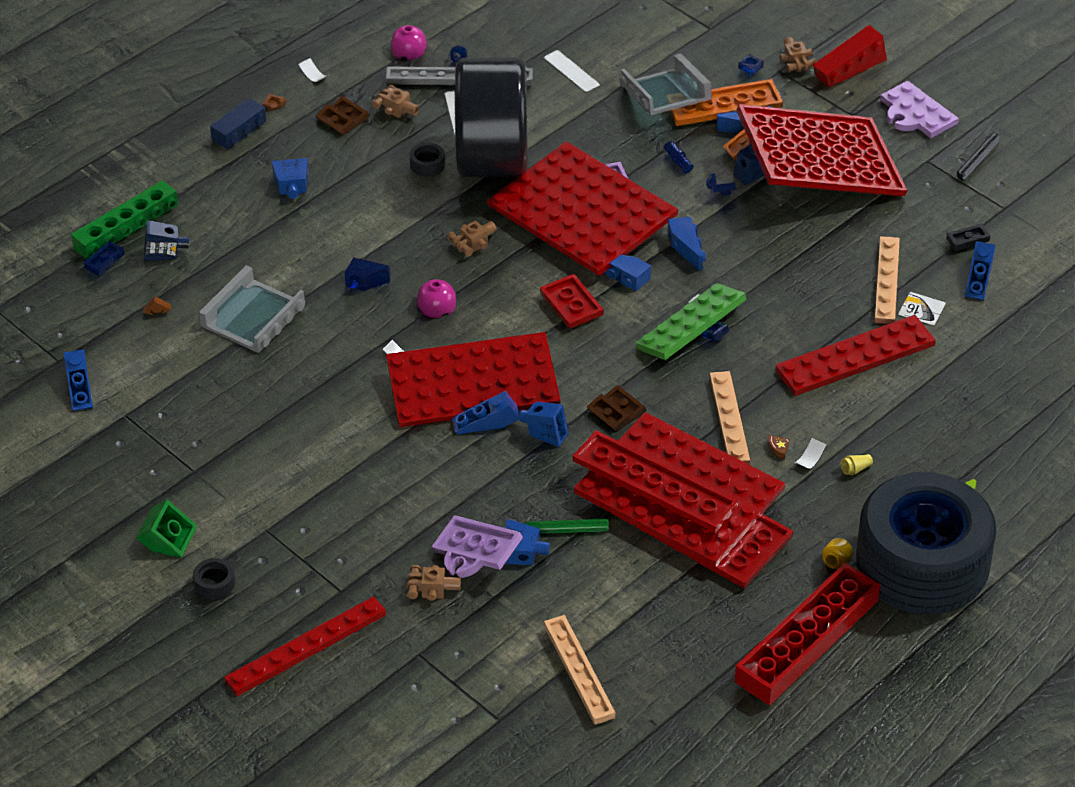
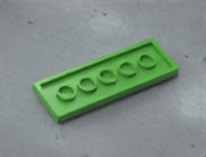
(691, 321)

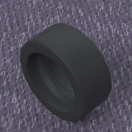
(425, 150)
(209, 566)

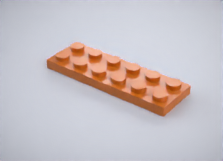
(727, 99)

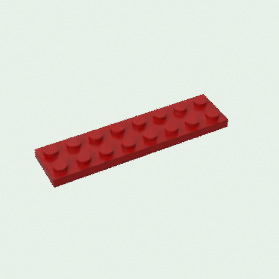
(855, 355)
(655, 481)

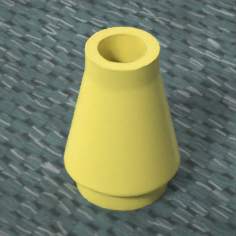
(855, 463)

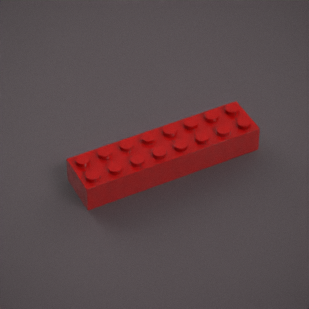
(806, 633)

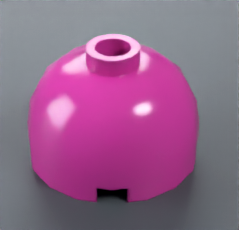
(408, 42)
(436, 298)

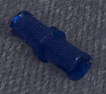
(678, 157)

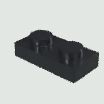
(967, 237)

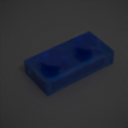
(104, 258)

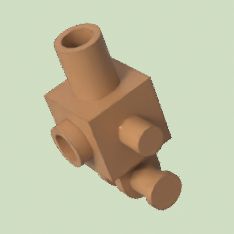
(796, 56)
(395, 102)
(472, 237)
(430, 582)

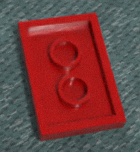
(571, 301)

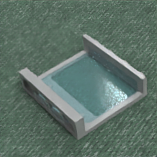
(668, 88)
(250, 311)

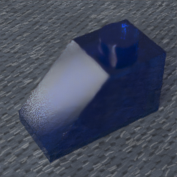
(366, 274)

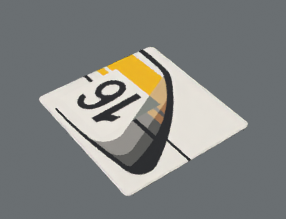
(923, 307)

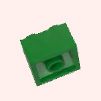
(167, 530)

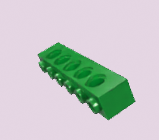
(125, 219)

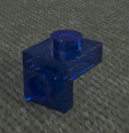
(724, 189)

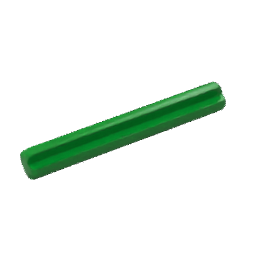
(570, 526)

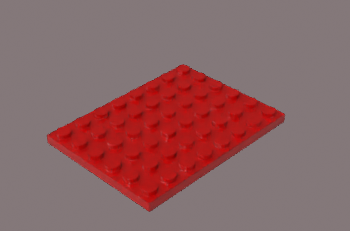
(820, 150)
(582, 207)
(700, 461)

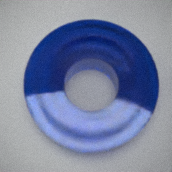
(460, 50)

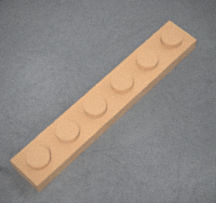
(887, 280)
(729, 416)
(579, 669)

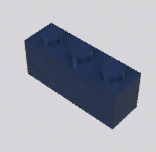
(238, 123)

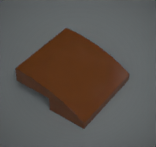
(342, 115)
(616, 408)

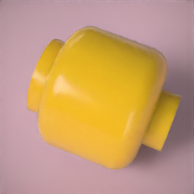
(837, 553)

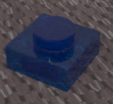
(751, 64)
(716, 331)

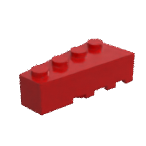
(851, 57)

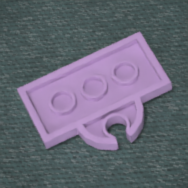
(916, 110)
(475, 545)

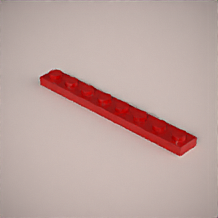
(305, 646)

